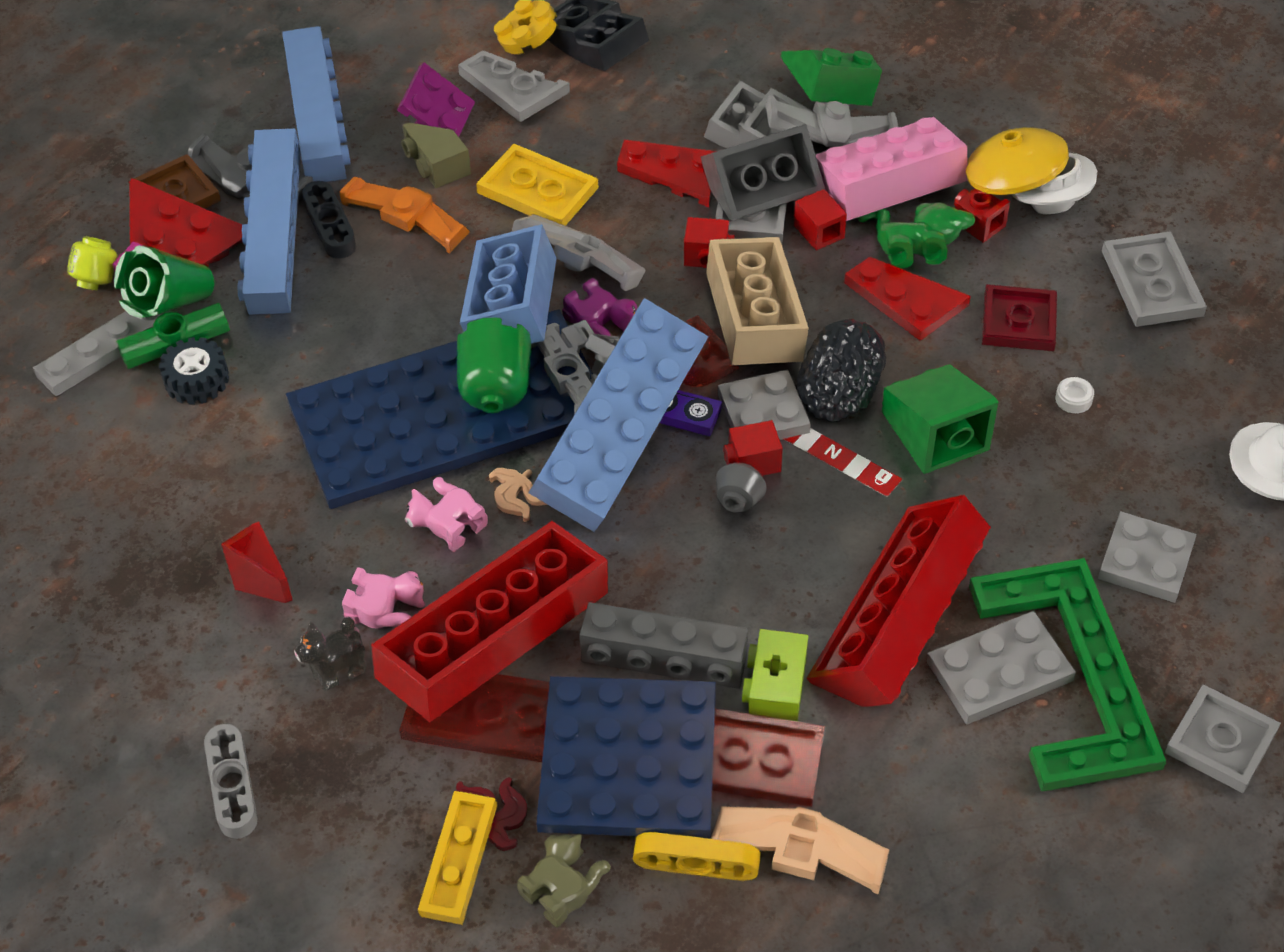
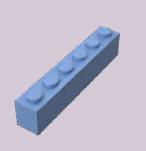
(314, 106)
(271, 222)

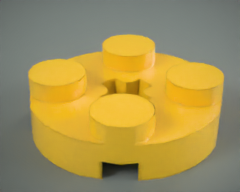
(526, 25)

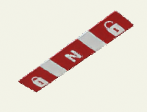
(846, 461)

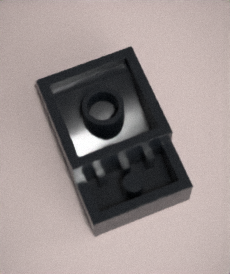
(597, 32)

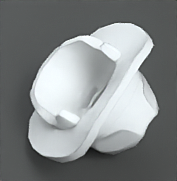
(1061, 192)
(1259, 458)

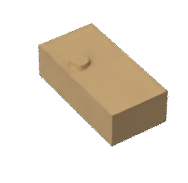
(756, 301)

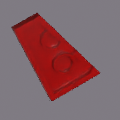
(668, 165)

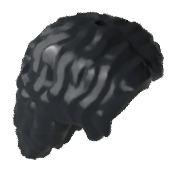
(841, 370)

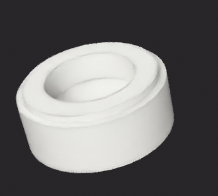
(1074, 395)

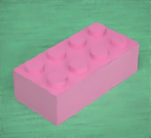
(893, 167)

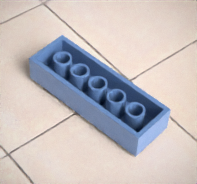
(618, 415)

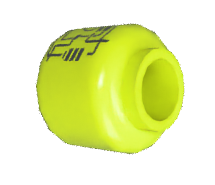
(91, 262)

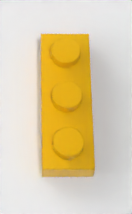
(457, 858)

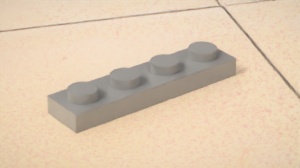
(89, 353)

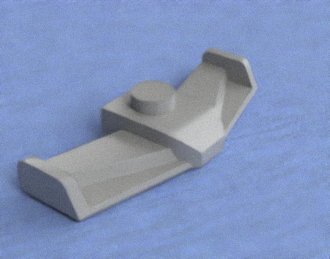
(828, 123)
(584, 251)

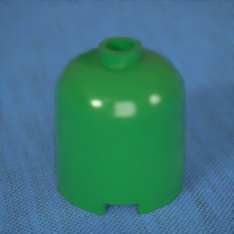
(493, 364)

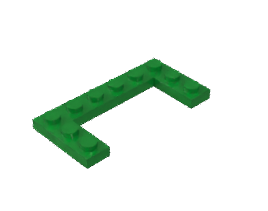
(1129, 739)

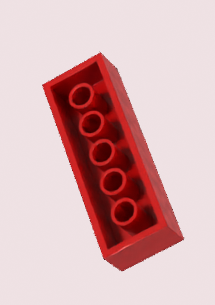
(489, 620)

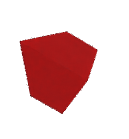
(255, 565)

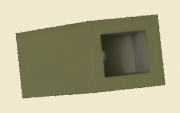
(437, 153)

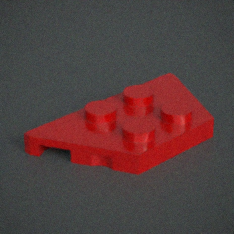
(179, 226)

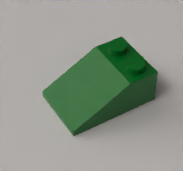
(835, 75)

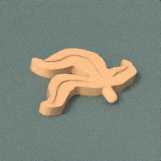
(507, 492)

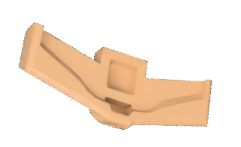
(803, 841)

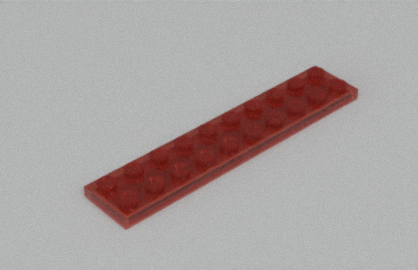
(750, 755)

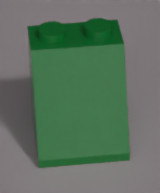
(940, 416)

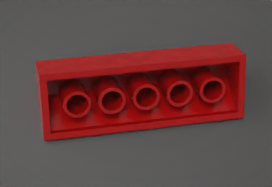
(900, 602)

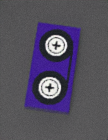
(692, 413)

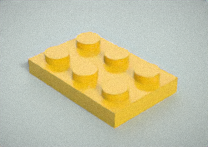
(537, 185)

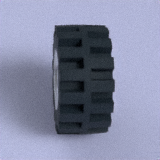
(194, 370)

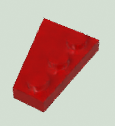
(905, 297)

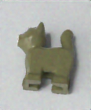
(562, 885)

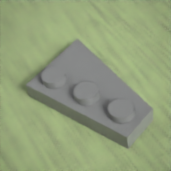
(510, 87)

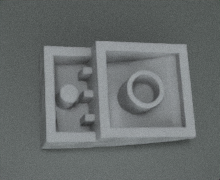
(743, 116)

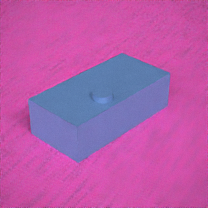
(512, 280)

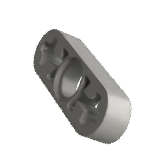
(242, 792)

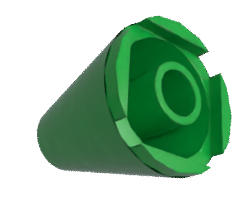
(160, 281)

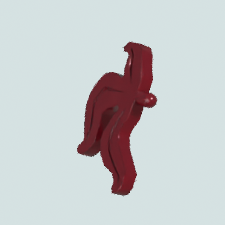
(509, 818)

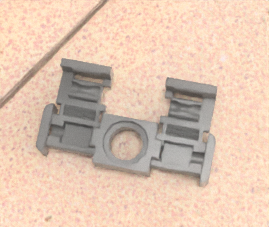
(563, 351)

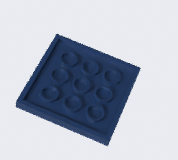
(627, 757)

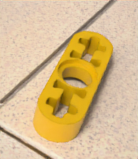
(696, 856)

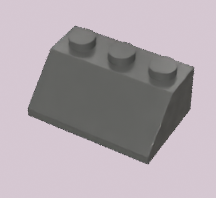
(763, 172)

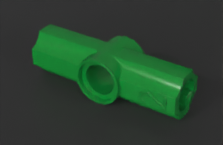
(168, 330)

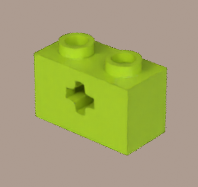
(777, 674)

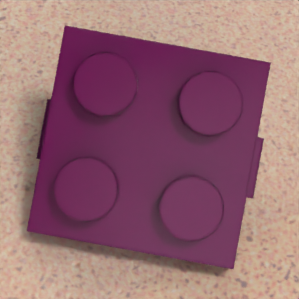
(435, 101)

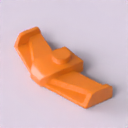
(405, 210)

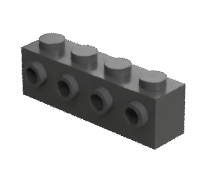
(663, 645)

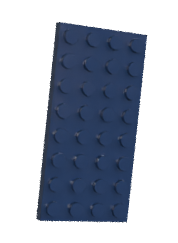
(412, 424)

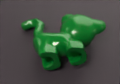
(927, 236)

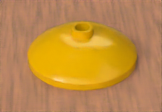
(1017, 161)

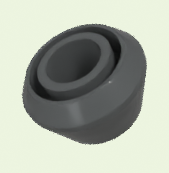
(739, 486)

